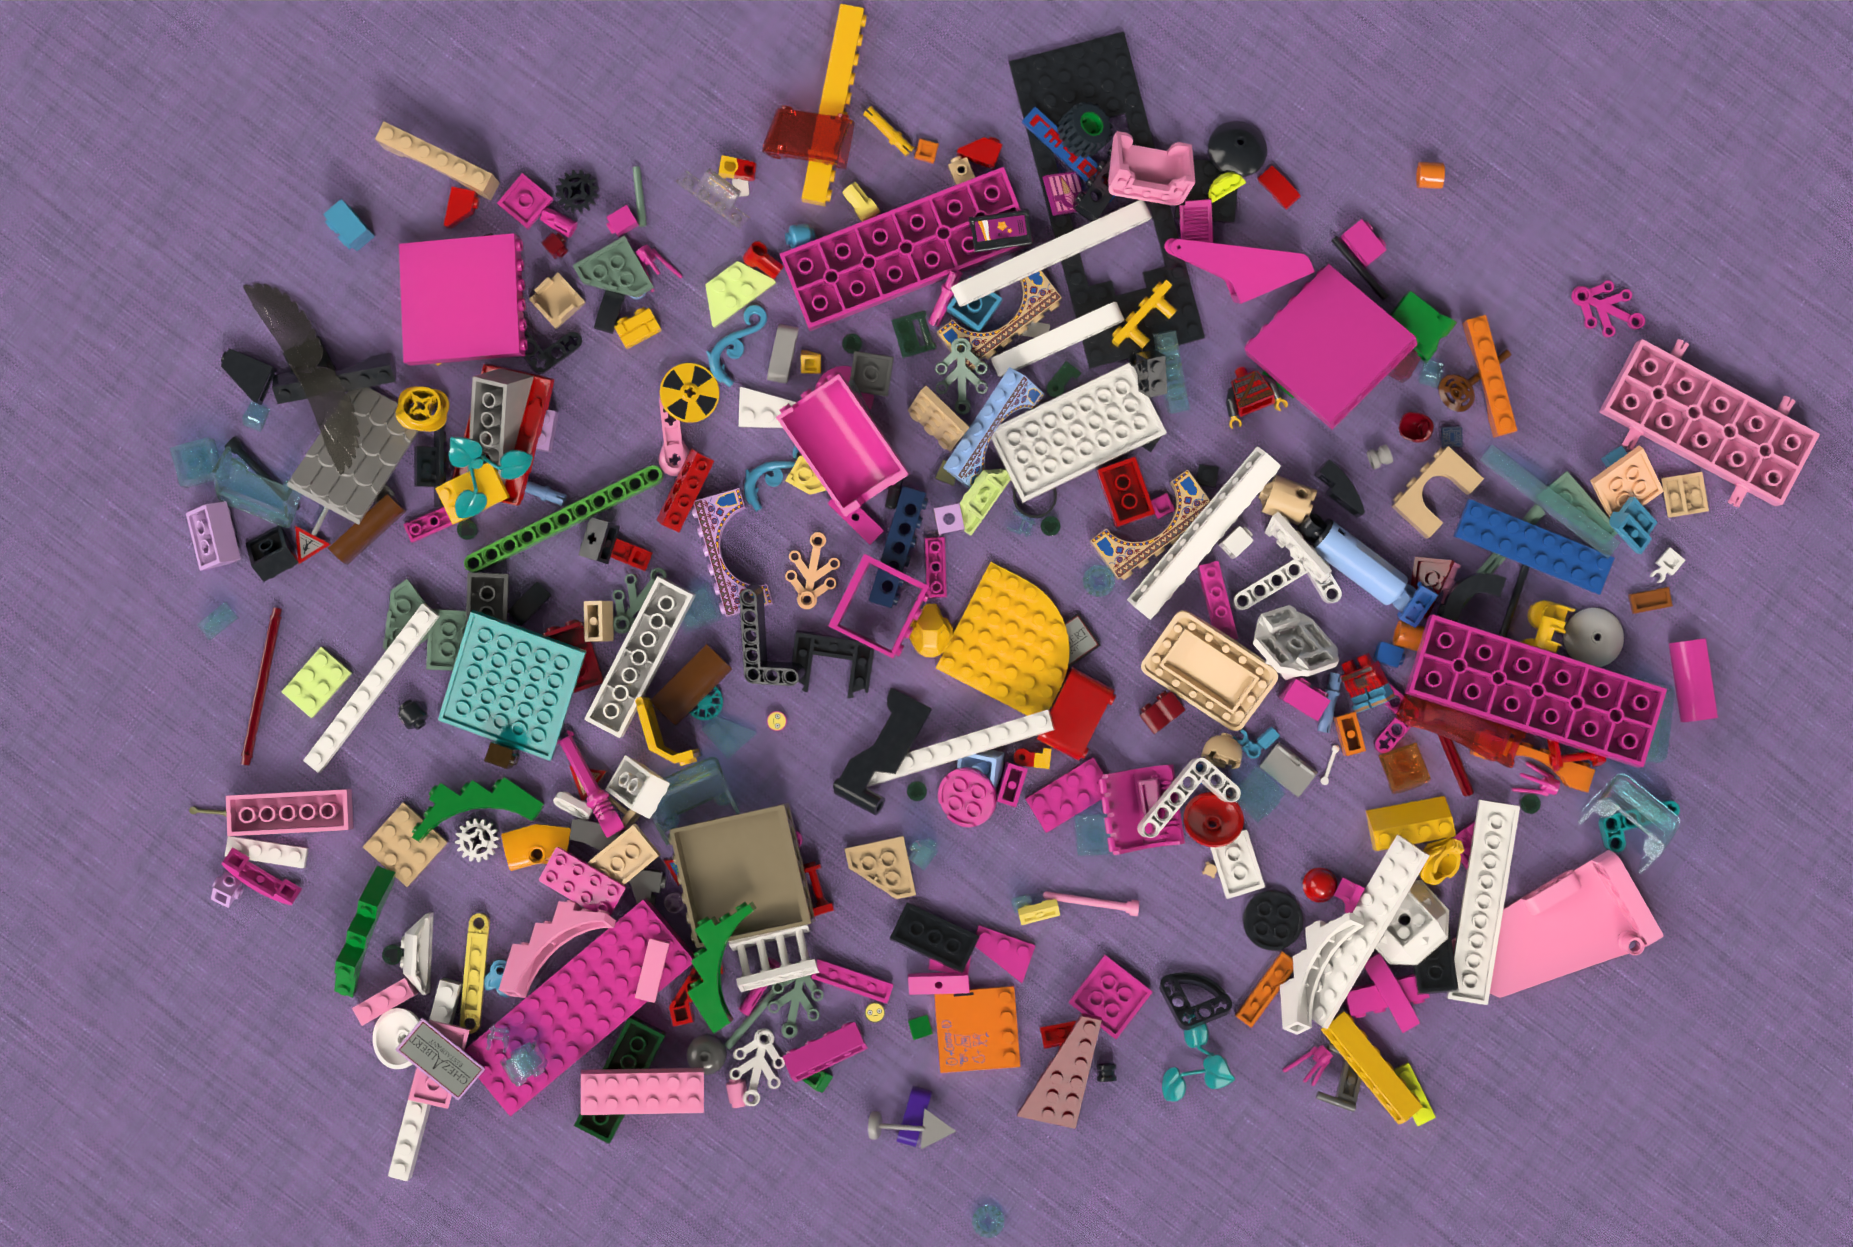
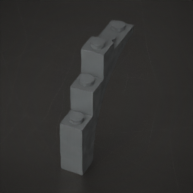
(643, 883)

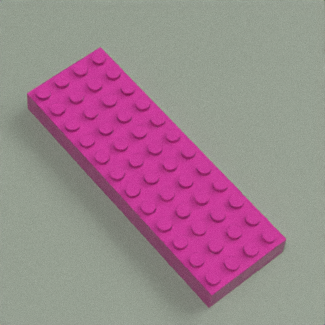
(896, 250)
(1536, 691)
(579, 1003)

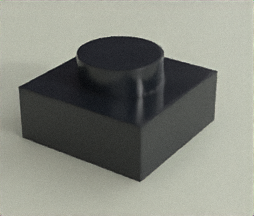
(1207, 475)

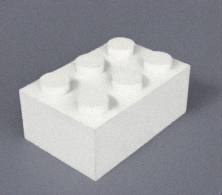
(637, 787)

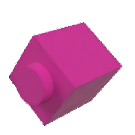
(621, 221)

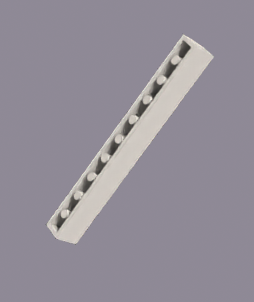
(1204, 532)
(416, 1112)

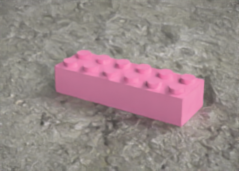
(289, 812)
(642, 1091)

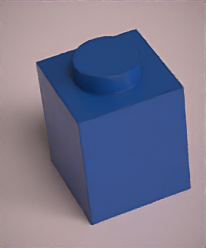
(1389, 655)

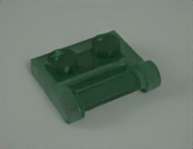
(907, 336)

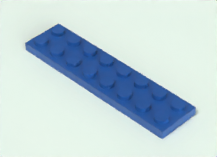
(1533, 546)

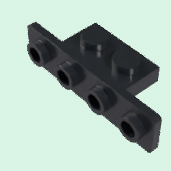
(430, 465)

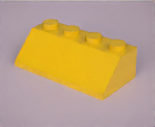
(1414, 821)

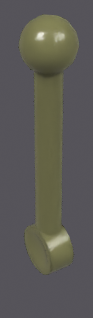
(194, 810)

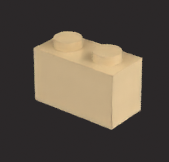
(598, 621)

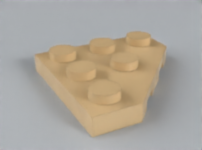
(884, 865)

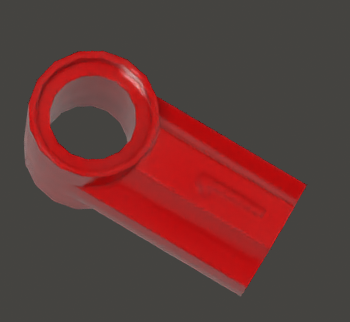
(757, 256)

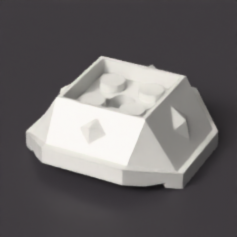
(1294, 643)
(1424, 933)

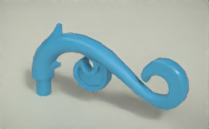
(738, 350)
(751, 478)

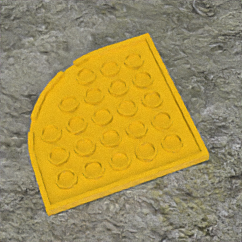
(1010, 643)

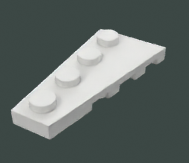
(760, 409)
(1299, 549)

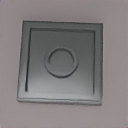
(872, 373)

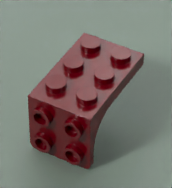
(574, 635)

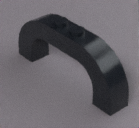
(1466, 587)

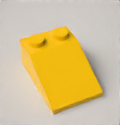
(487, 482)

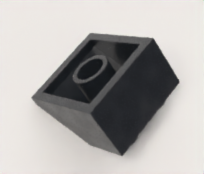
(271, 553)

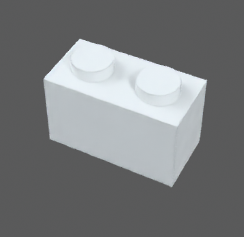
(1236, 541)

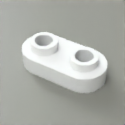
(572, 805)

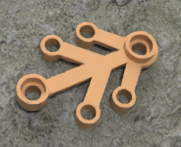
(811, 574)

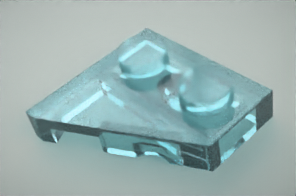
(727, 735)

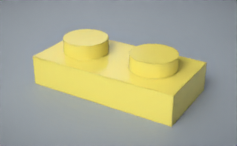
(1038, 912)

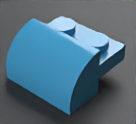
(1633, 524)

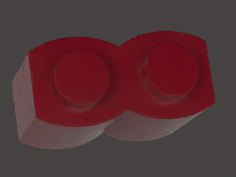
(1162, 711)

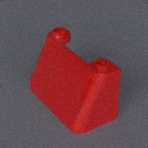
(1077, 714)

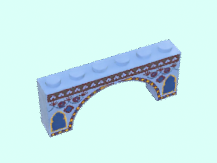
(1011, 394)

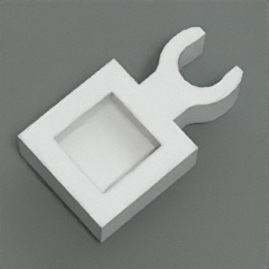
(1669, 563)

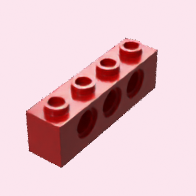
(685, 490)

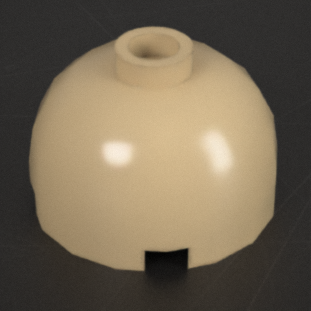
(1223, 751)

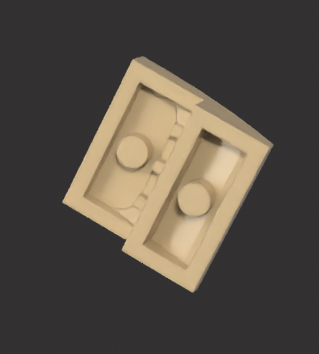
(1685, 494)

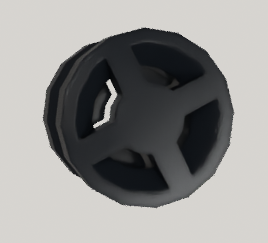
(1106, 1072)

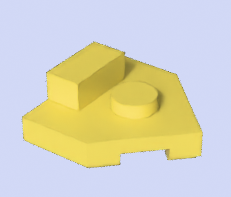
(804, 477)

